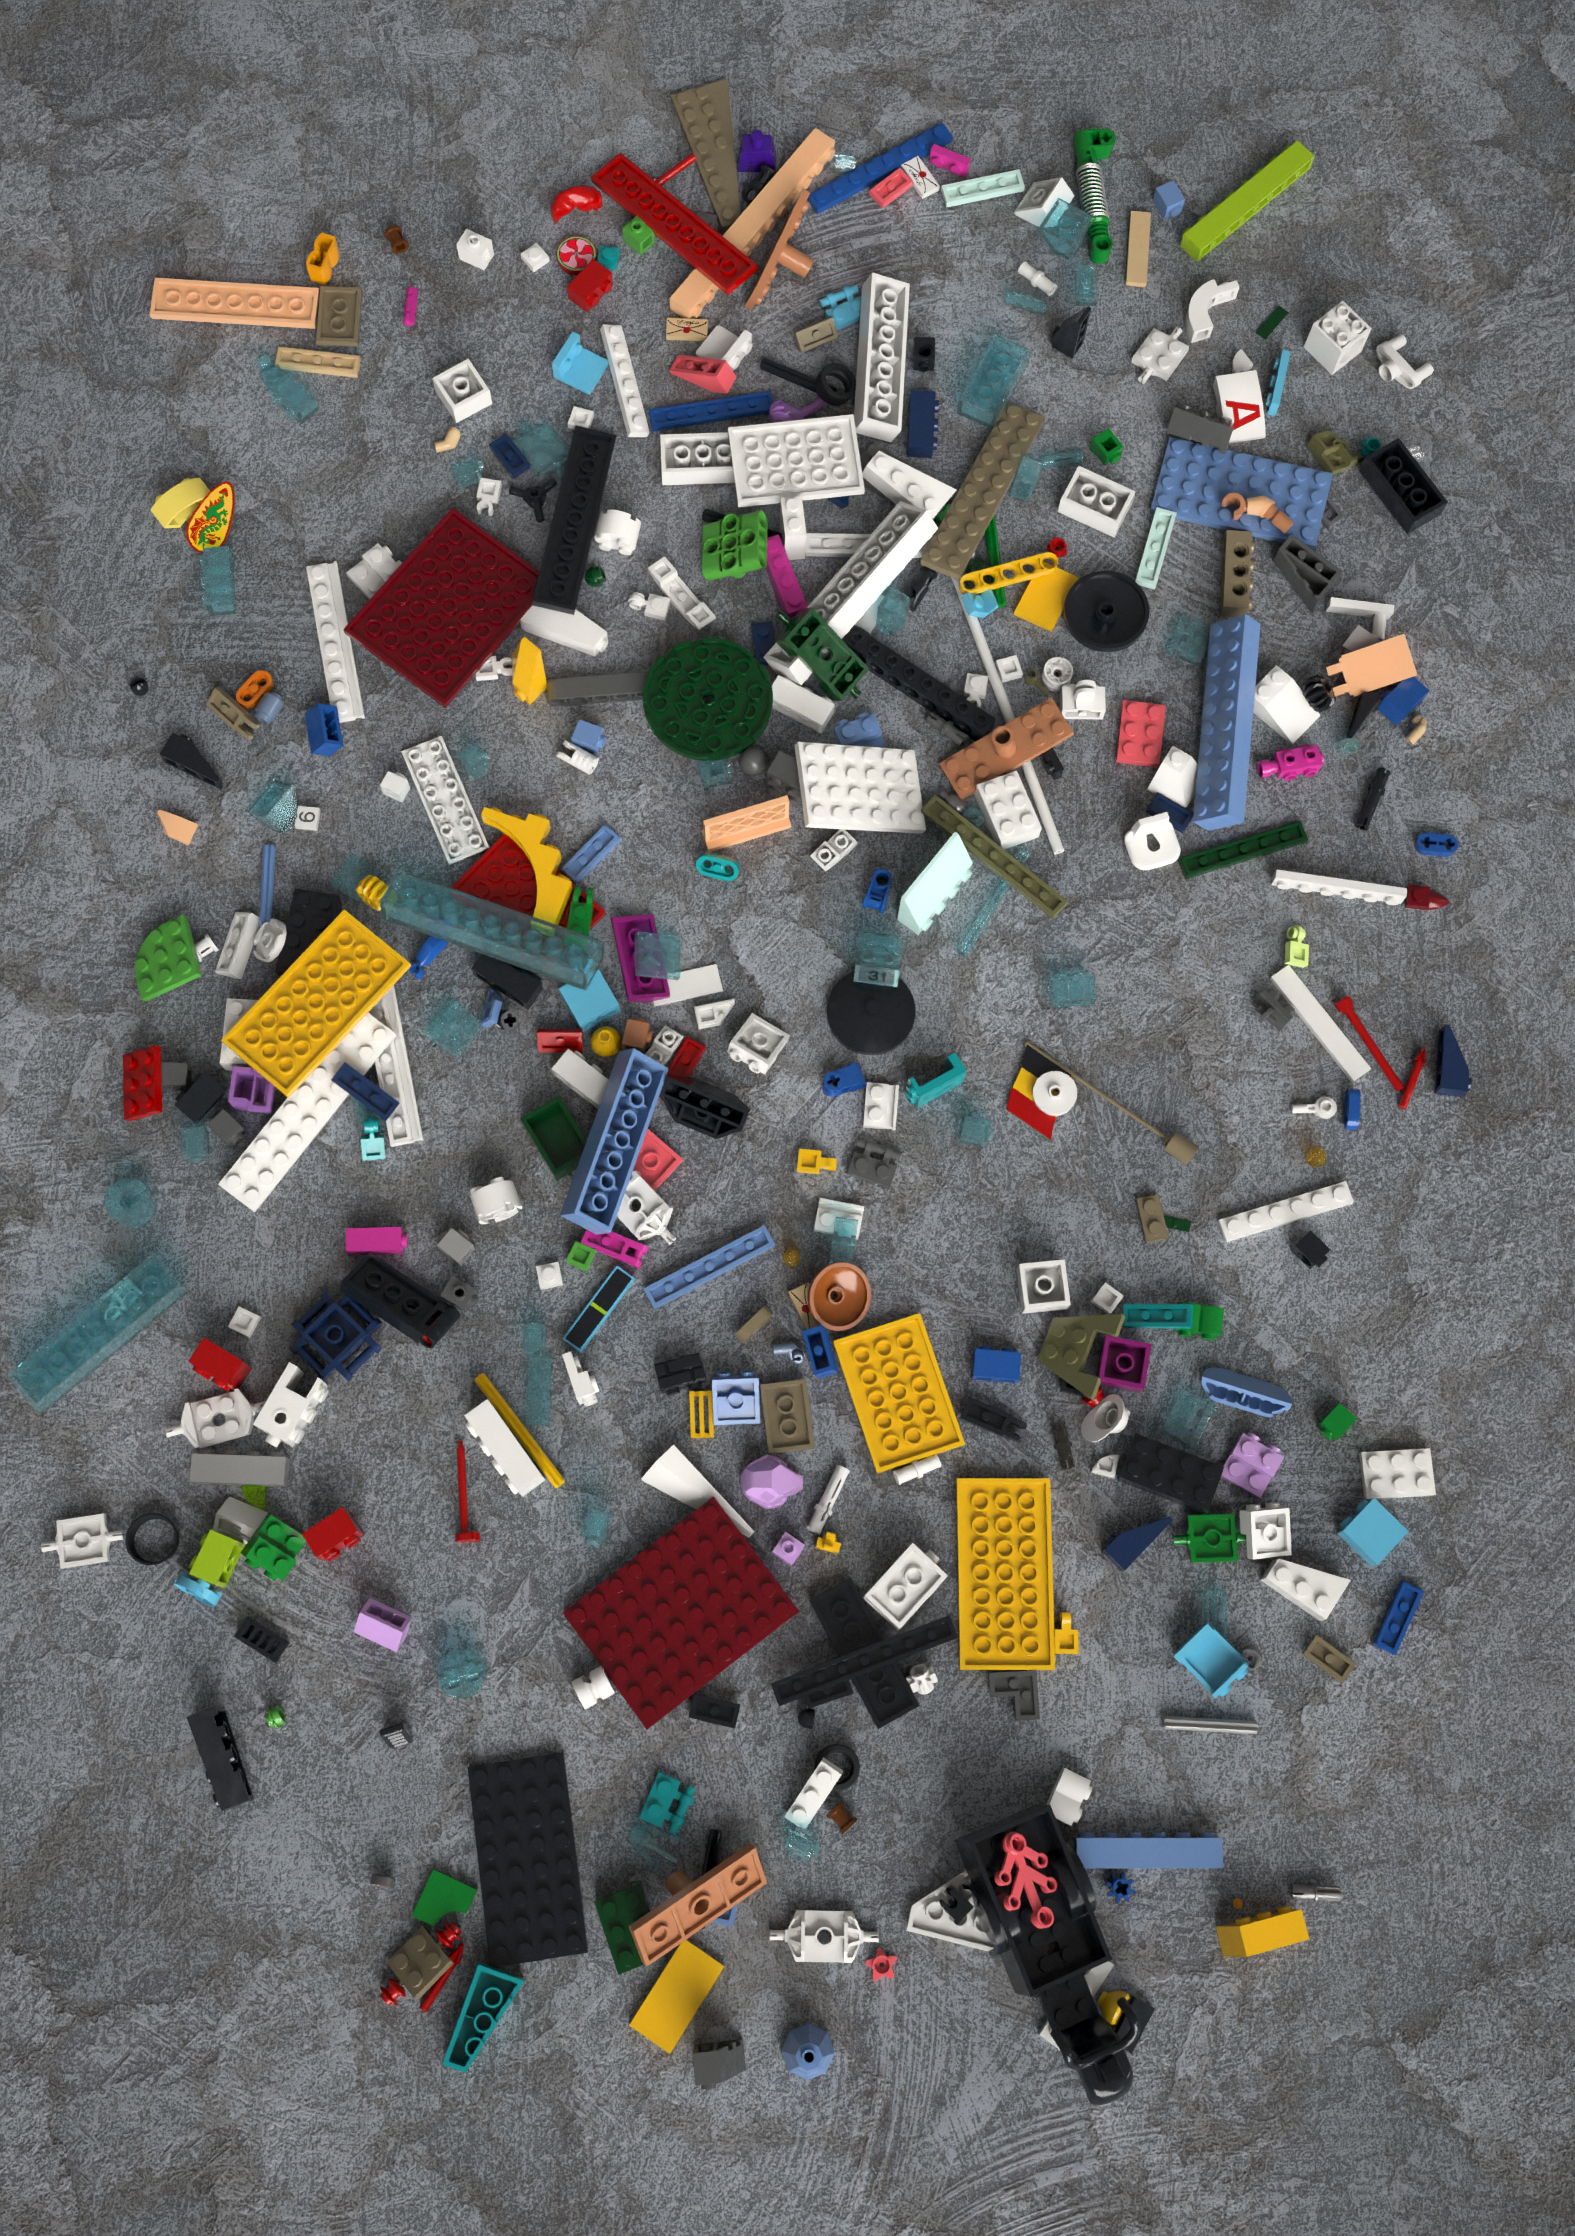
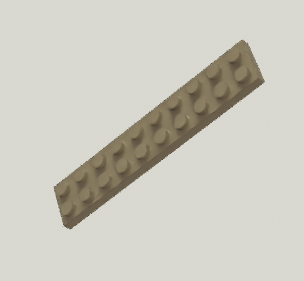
(982, 491)

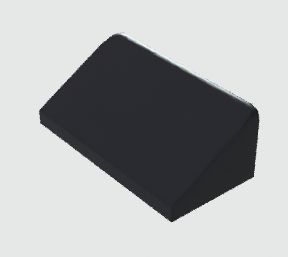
(1143, 2013)

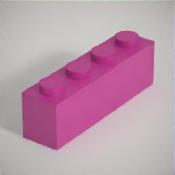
(783, 578)

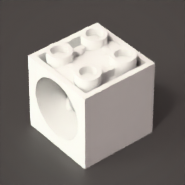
(1337, 337)

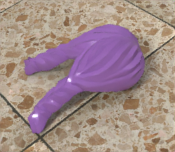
(783, 412)

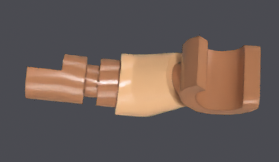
(1258, 506)

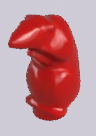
(580, 197)

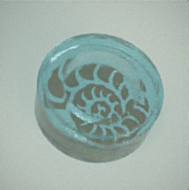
(1349, 745)

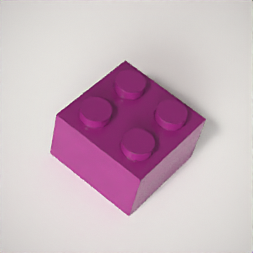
(1123, 1363)

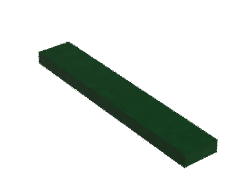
(1243, 850)

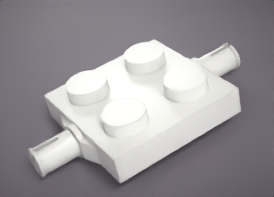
(1160, 354)
(82, 1541)

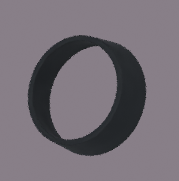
(130, 1535)

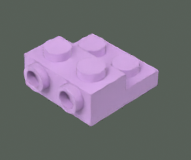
(1251, 1464)

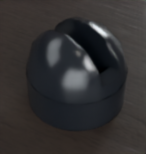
(139, 688)
(806, 1718)

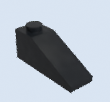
(1071, 334)
(183, 755)

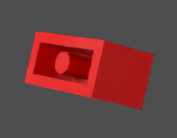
(590, 285)

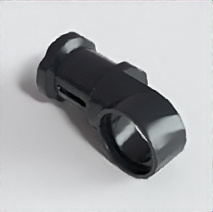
(759, 183)

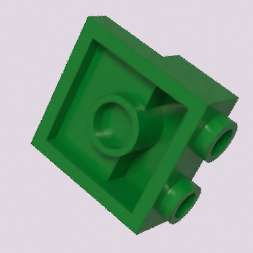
(273, 1547)

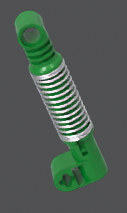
(1089, 147)

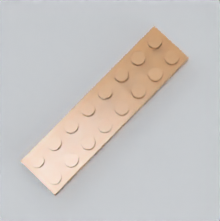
(235, 303)

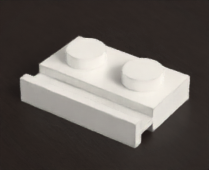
(880, 1106)
(830, 1209)

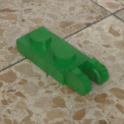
(581, 913)

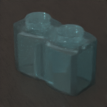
(1072, 990)

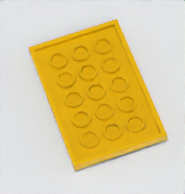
(898, 1393)

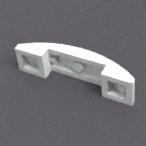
(680, 595)

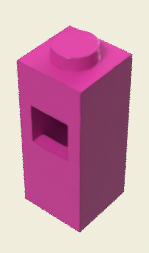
(376, 1240)

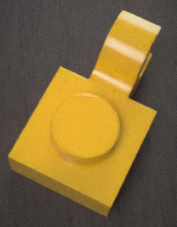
(811, 1161)
(828, 1543)
(1066, 1638)

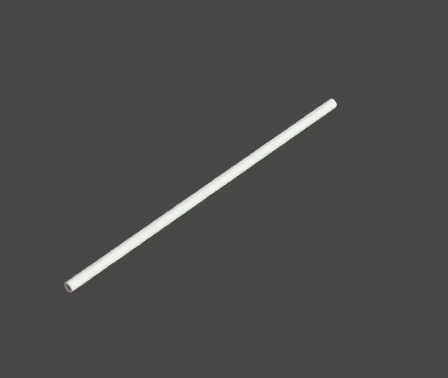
(1008, 716)

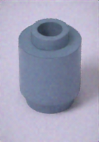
(268, 708)

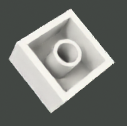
(462, 390)
(1043, 1286)

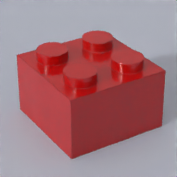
(216, 1362)
(333, 1535)

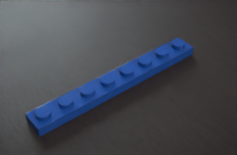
(878, 168)

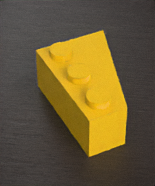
(1262, 1933)

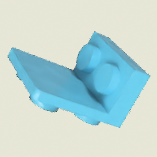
(578, 365)

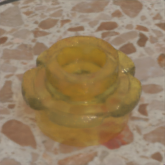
(1316, 1157)
(791, 1257)

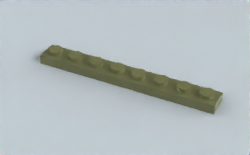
(995, 857)

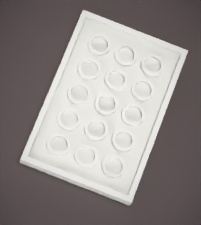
(796, 459)
(859, 788)

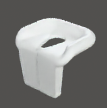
(1163, 831)

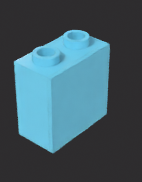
(590, 1005)
(1372, 1531)

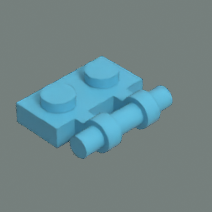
(845, 313)

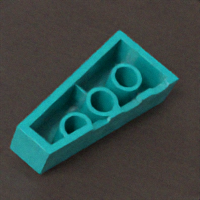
(483, 2005)

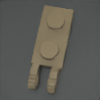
(232, 712)

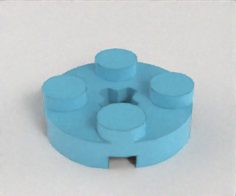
(198, 1589)

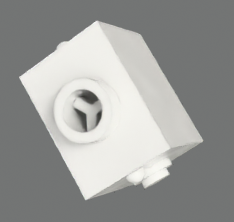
(475, 249)

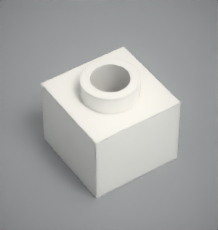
(395, 786)

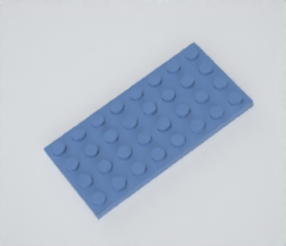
(1199, 478)

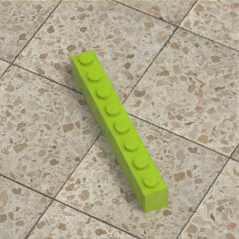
(1246, 201)

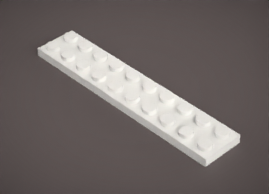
(303, 1116)

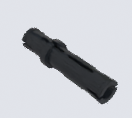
(1376, 790)

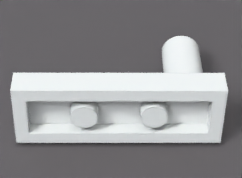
(1378, 611)

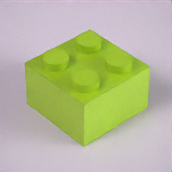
(216, 1558)

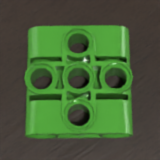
(734, 545)

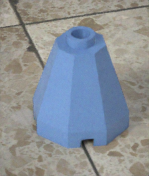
(803, 2040)

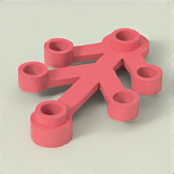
(1024, 1877)

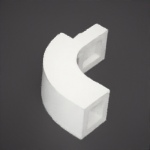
(1197, 320)

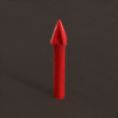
(676, 169)
(1418, 1061)
(456, 1957)

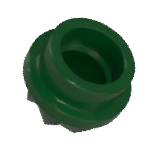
(595, 576)

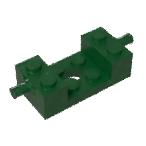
(806, 638)

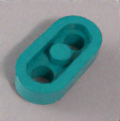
(718, 867)

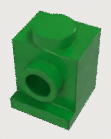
(1106, 447)

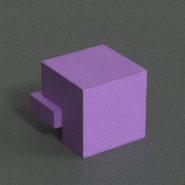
(250, 1091)

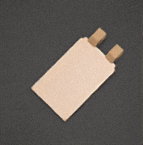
(1374, 666)

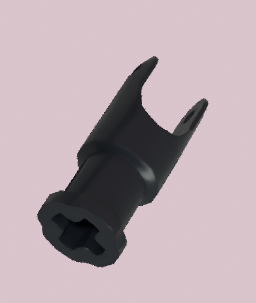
(919, 586)

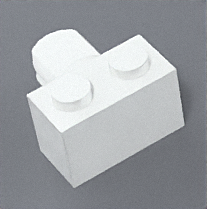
(1083, 700)

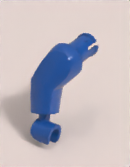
(427, 953)

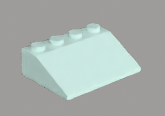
(935, 885)

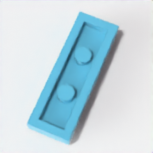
(1277, 382)

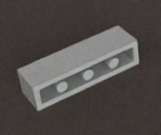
(239, 1469)

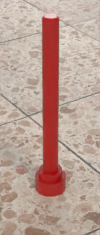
(1346, 1007)

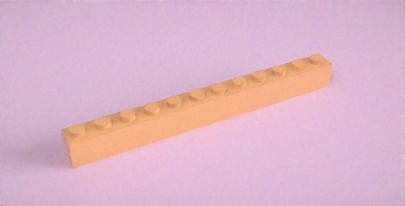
(759, 217)

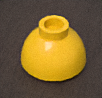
(606, 1041)
(1109, 2005)

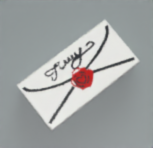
(922, 179)

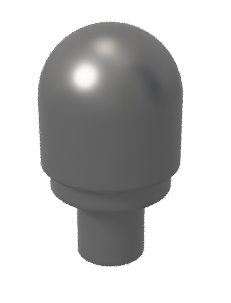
(953, 801)

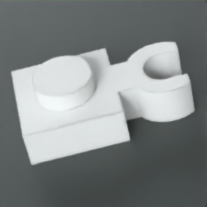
(488, 493)
(492, 667)
(975, 688)

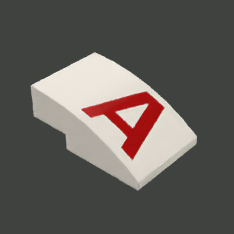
(1241, 400)

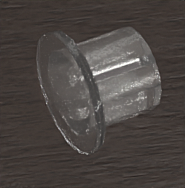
(1417, 452)

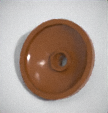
(850, 1297)

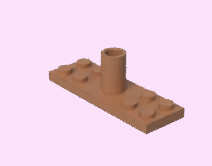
(783, 253)
(1006, 748)
(696, 1903)

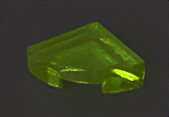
(255, 1495)

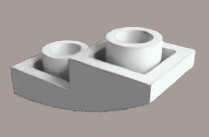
(834, 849)
(664, 1045)

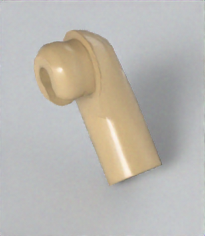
(450, 441)

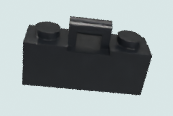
(514, 984)

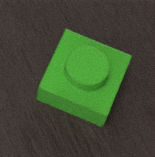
(581, 1256)

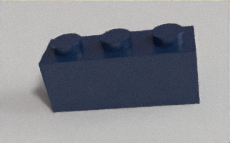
(922, 424)

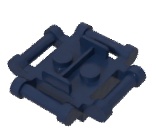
(335, 1336)

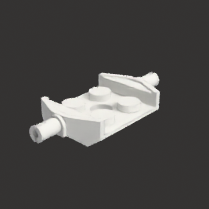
(653, 1214)
(198, 1419)
(844, 1931)

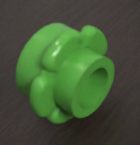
(275, 1716)

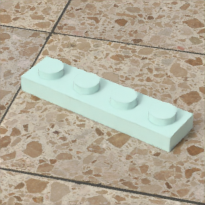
(982, 188)
(1155, 548)

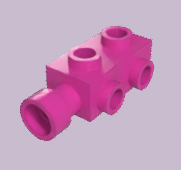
(1300, 763)

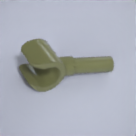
(1034, 681)

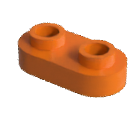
(252, 689)

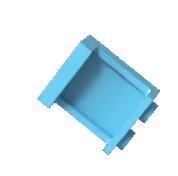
(1212, 1660)

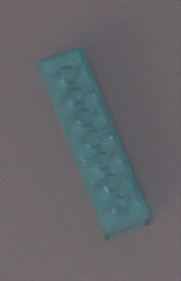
(97, 1333)

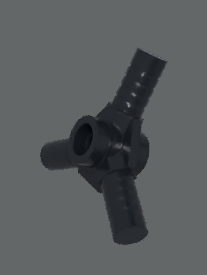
(535, 496)

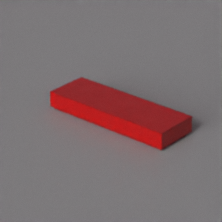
(686, 1058)

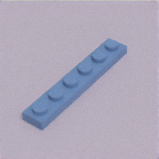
(709, 1267)

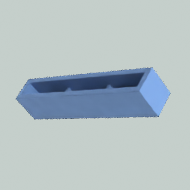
(1149, 1852)

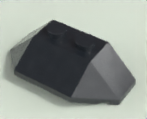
(703, 1106)

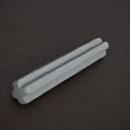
(1210, 1725)

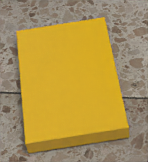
(1045, 598)

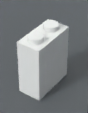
(793, 527)

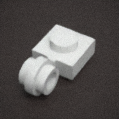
(655, 607)

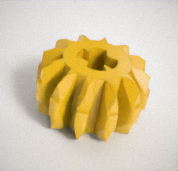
(371, 891)

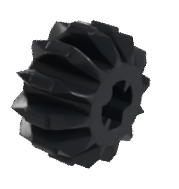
(1318, 693)

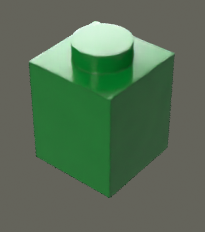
(1336, 1423)

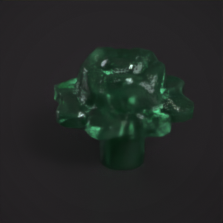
(975, 565)

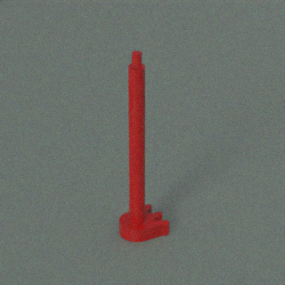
(464, 1536)

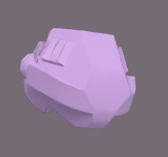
(769, 1482)

